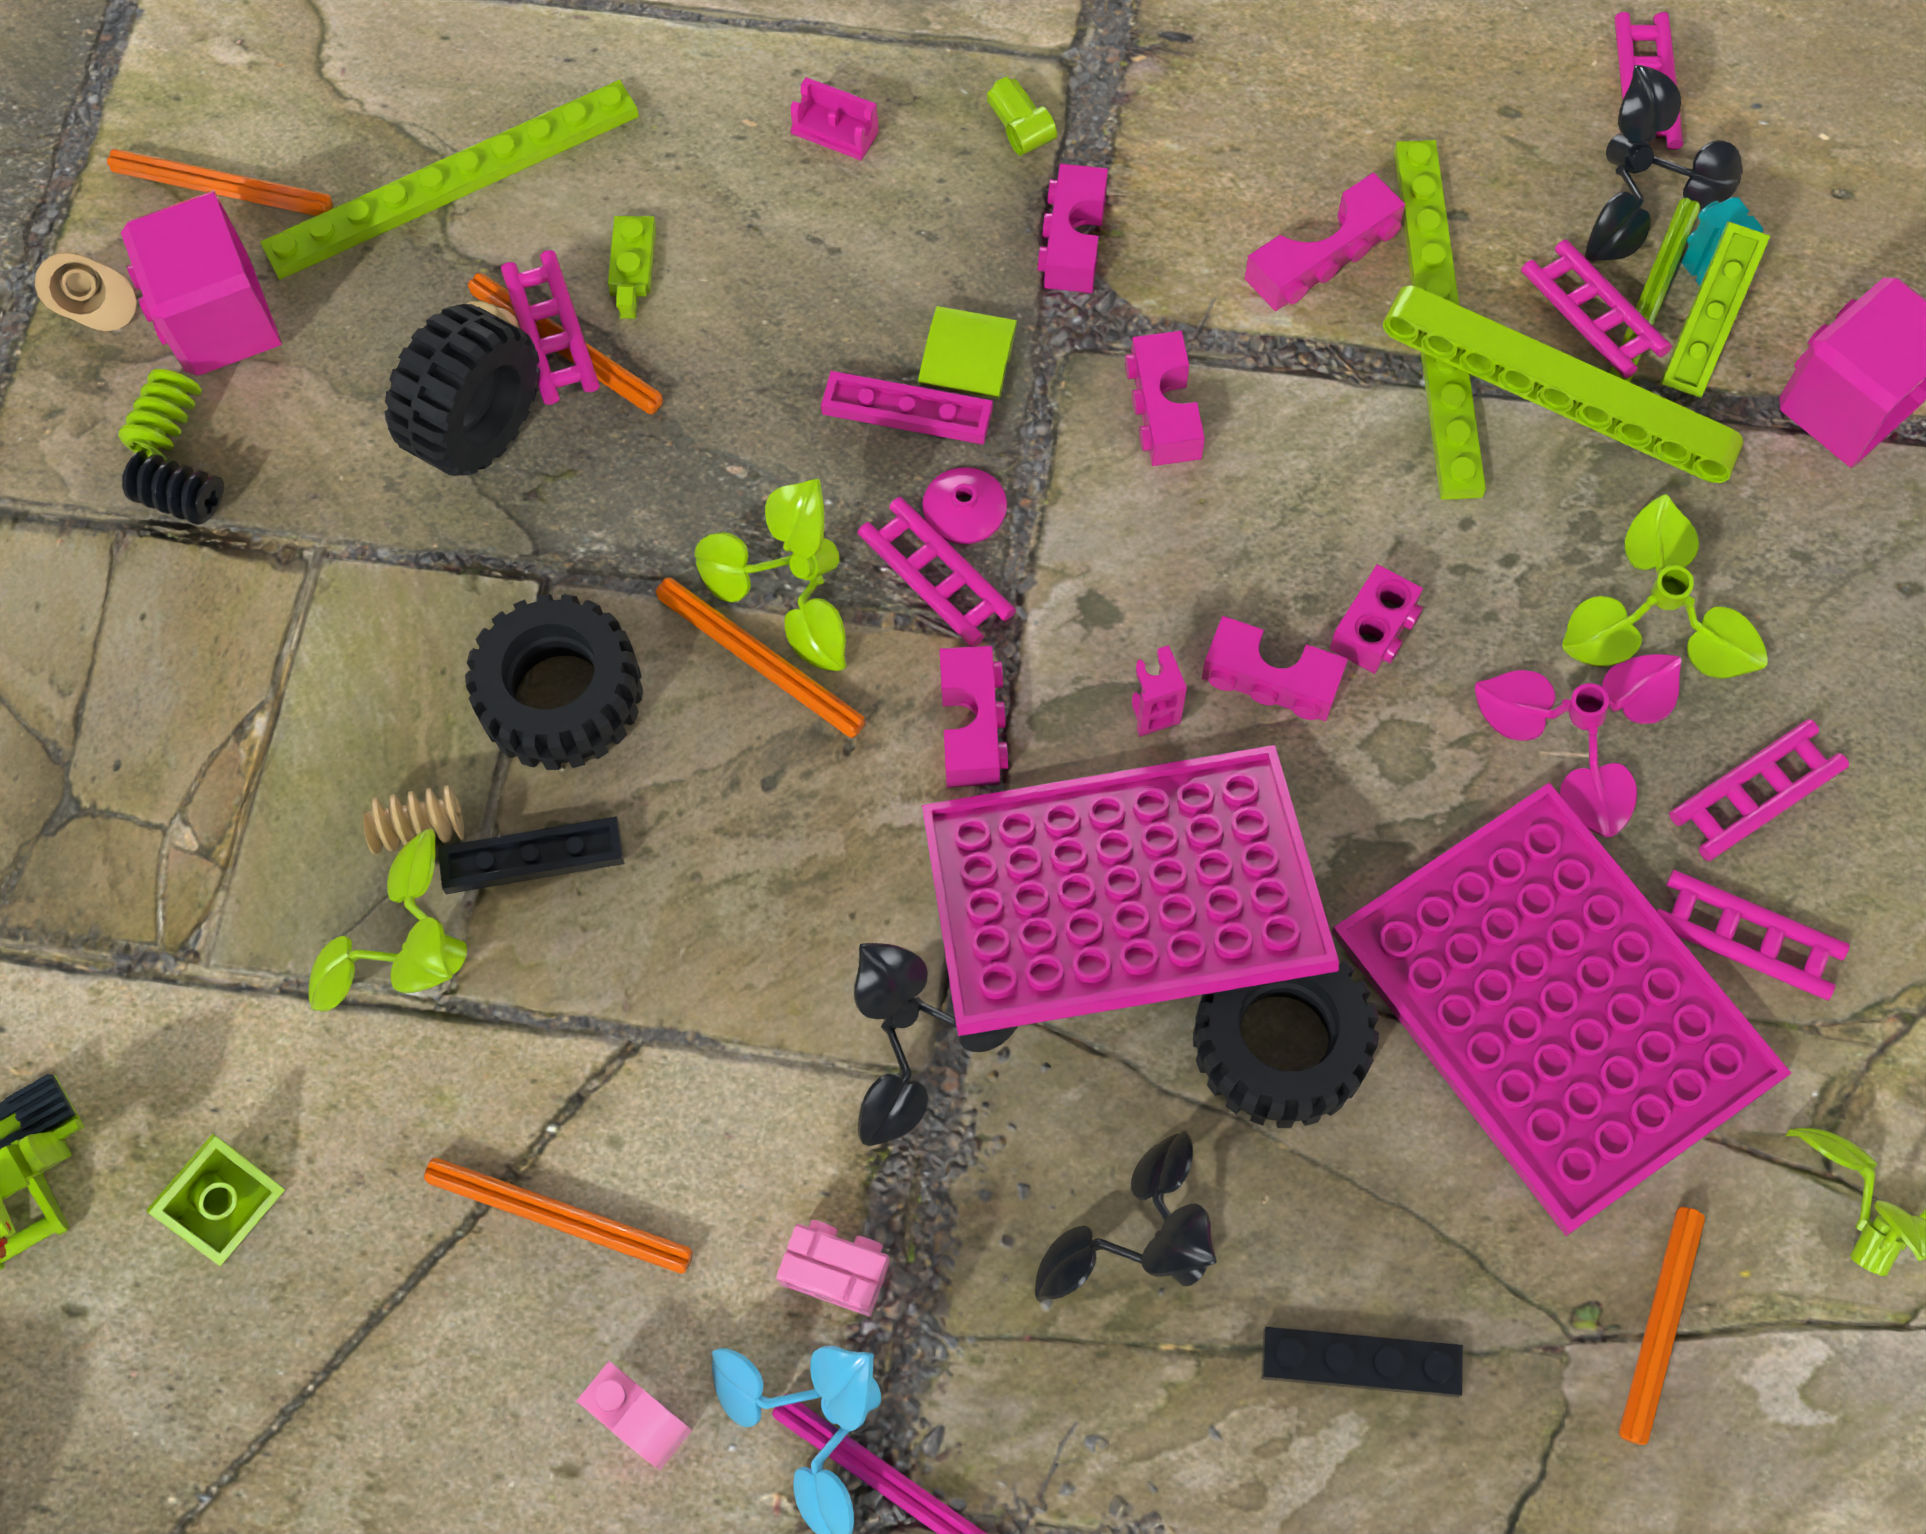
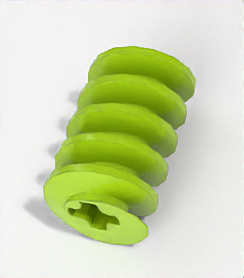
(157, 410)

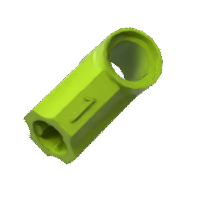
(1024, 122)

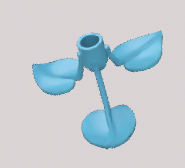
(847, 1395)

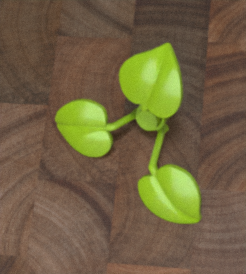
(796, 518)
(1664, 540)
(428, 953)
(1892, 1230)

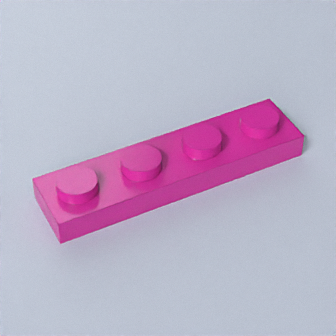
(907, 407)

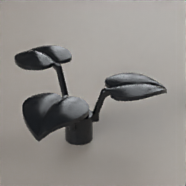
(1648, 108)
(886, 990)
(1178, 1250)

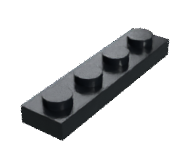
(530, 855)
(1362, 1362)

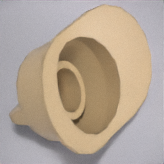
(85, 291)

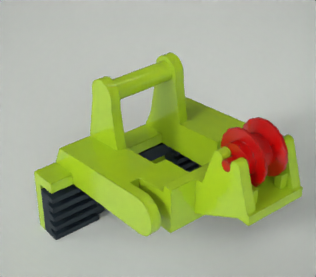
(31, 1142)

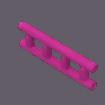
(1662, 62)
(560, 304)
(1595, 329)
(936, 596)
(1753, 815)
(1777, 928)

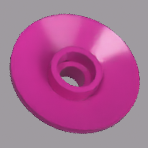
(969, 520)

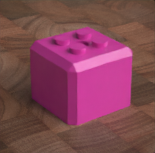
(199, 284)
(1862, 372)

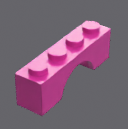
(1288, 268)

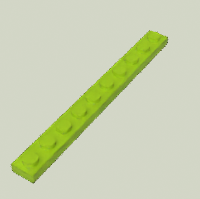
(449, 179)
(1432, 269)

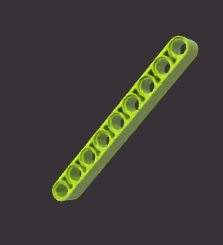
(1563, 384)

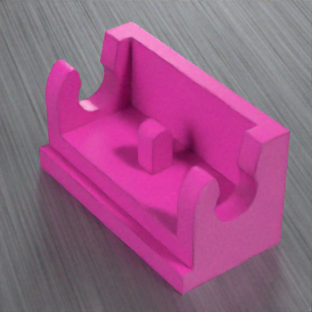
(834, 119)
(1161, 694)

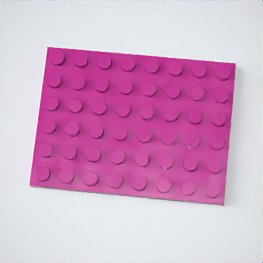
(1124, 890)
(1559, 1007)

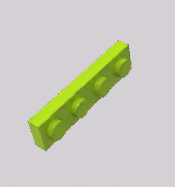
(1714, 309)

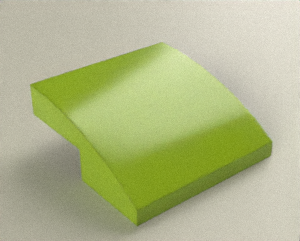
(967, 352)

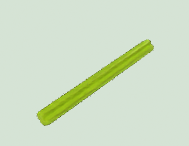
(1663, 268)

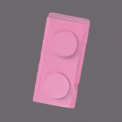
(833, 1267)

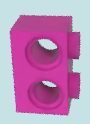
(1372, 617)

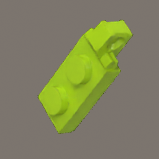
(631, 261)

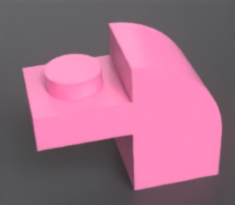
(634, 1416)

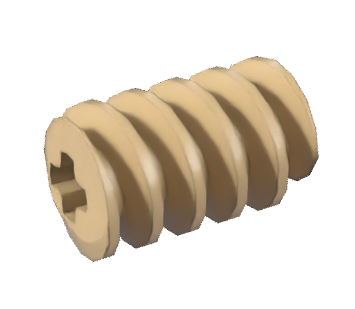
(405, 822)

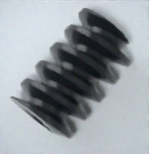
(172, 487)

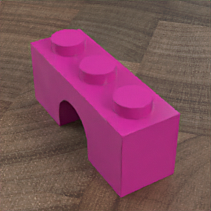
(1077, 201)
(1170, 429)
(970, 681)
(1304, 688)

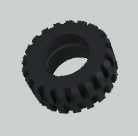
(462, 389)
(542, 632)
(1280, 1093)

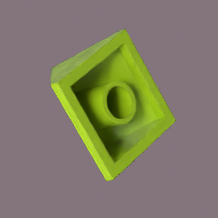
(215, 1199)

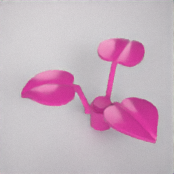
(1641, 686)

